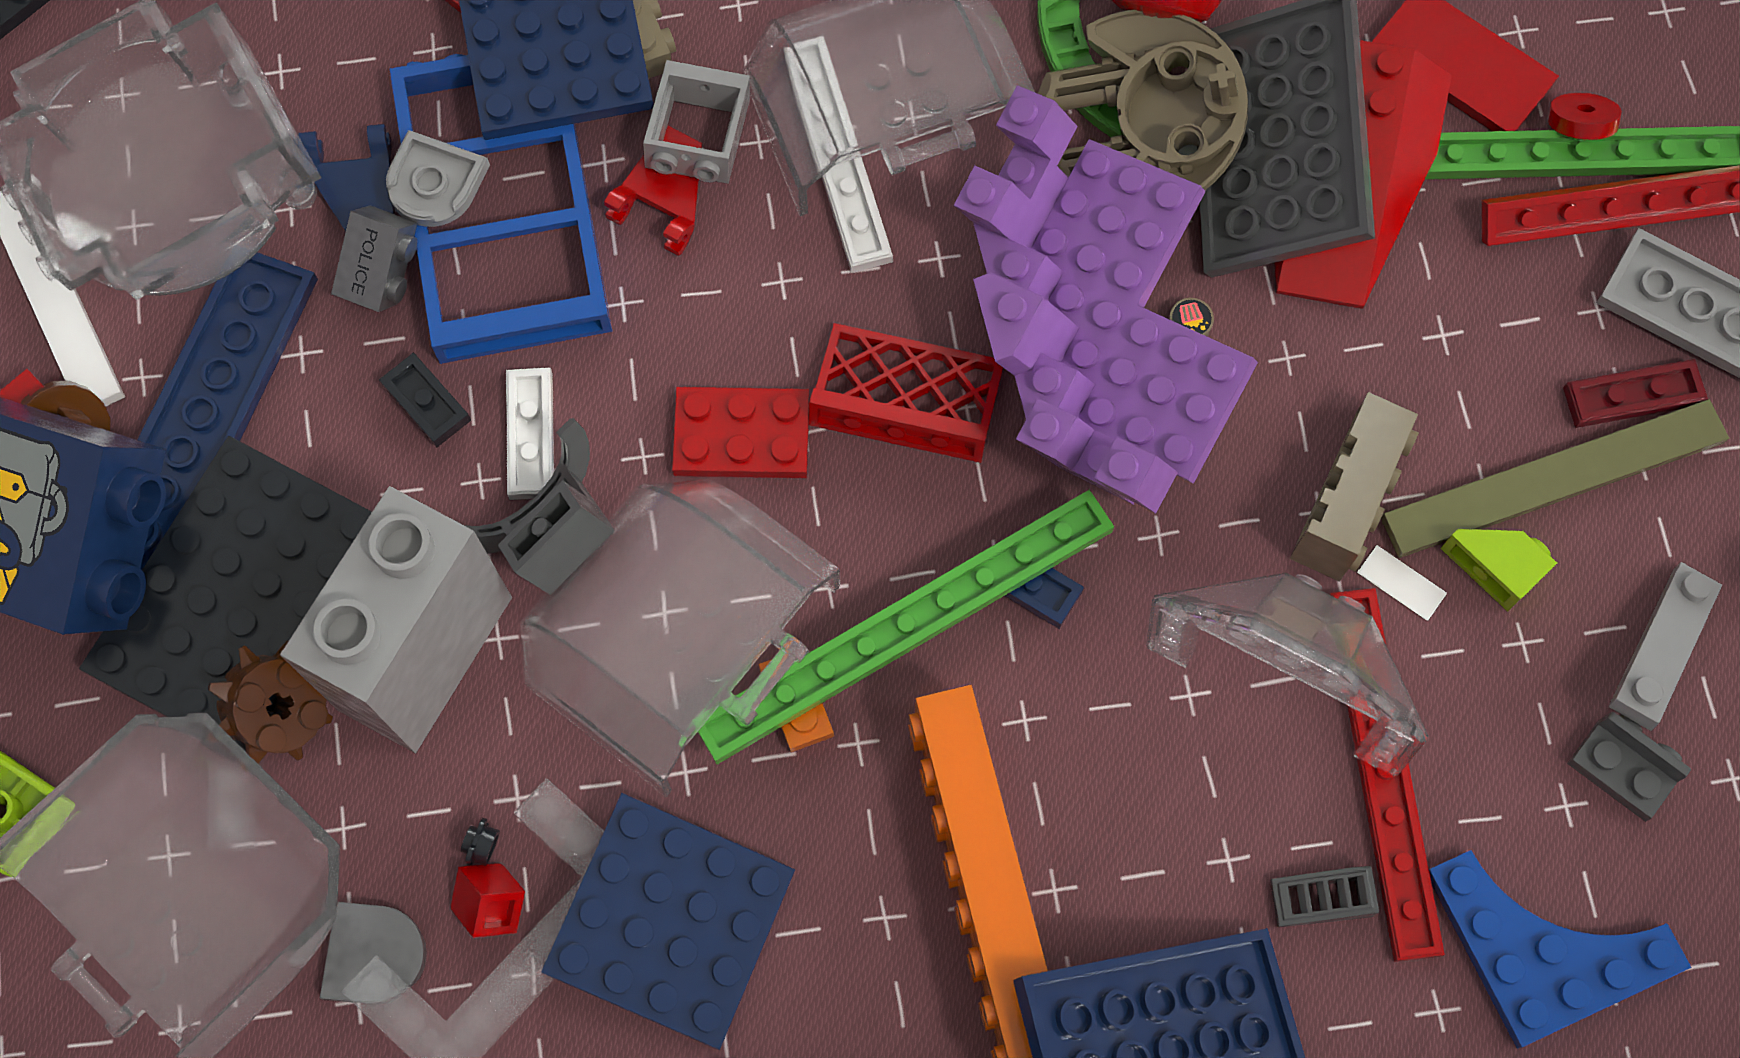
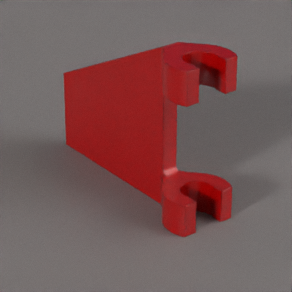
(666, 192)

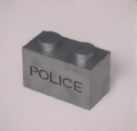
(375, 258)

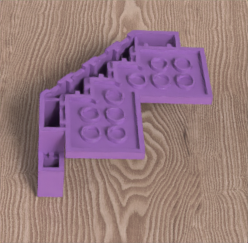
(1064, 309)

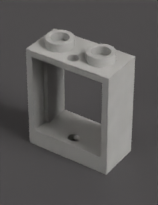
(687, 85)

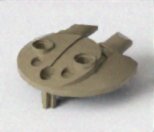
(1156, 108)

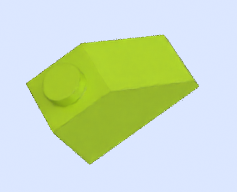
(1500, 561)

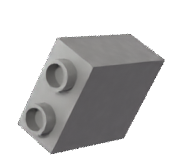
(400, 619)

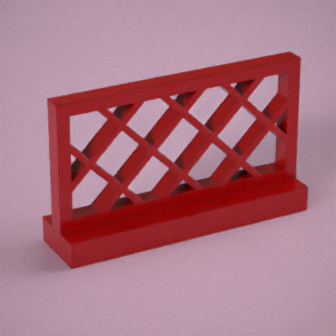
(890, 420)

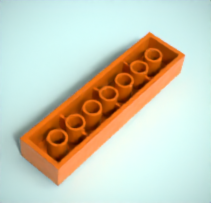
(978, 858)

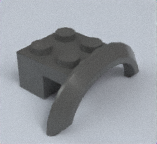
(557, 526)

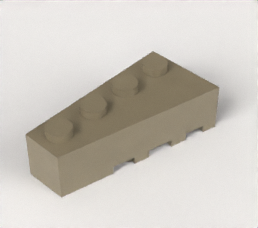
(1355, 487)

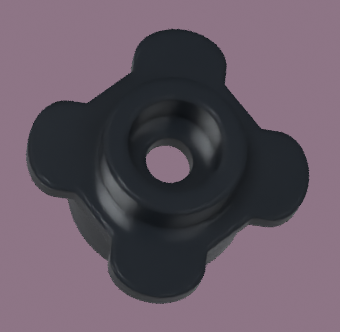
(480, 843)

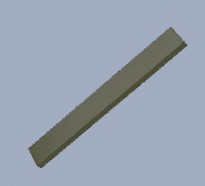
(1555, 478)

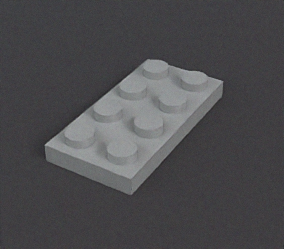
(1677, 299)

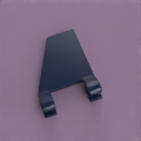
(355, 182)

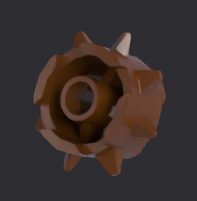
(244, 700)

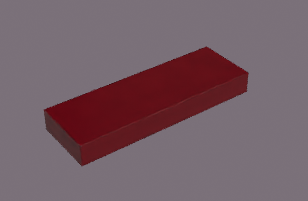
(1634, 393)

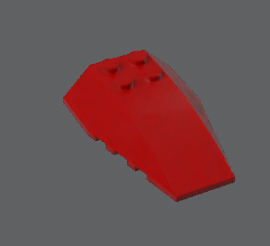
(1404, 126)

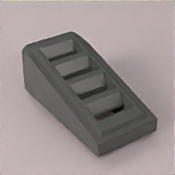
(1365, 888)

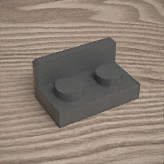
(1629, 764)

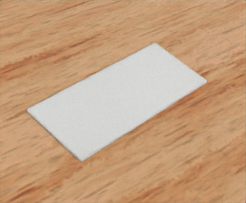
(1402, 582)

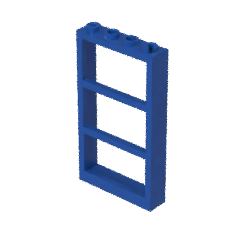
(519, 326)

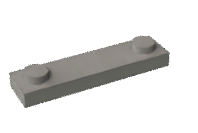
(1665, 646)

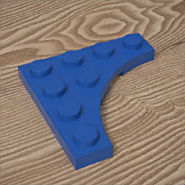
(1540, 971)

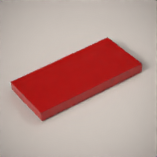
(1489, 75)

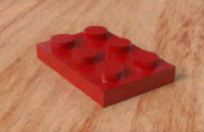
(741, 432)

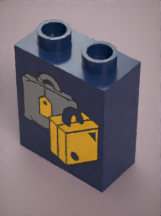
(73, 520)

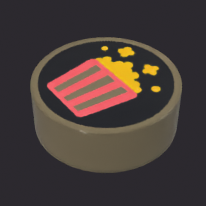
(1193, 314)

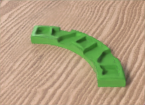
(1067, 48)

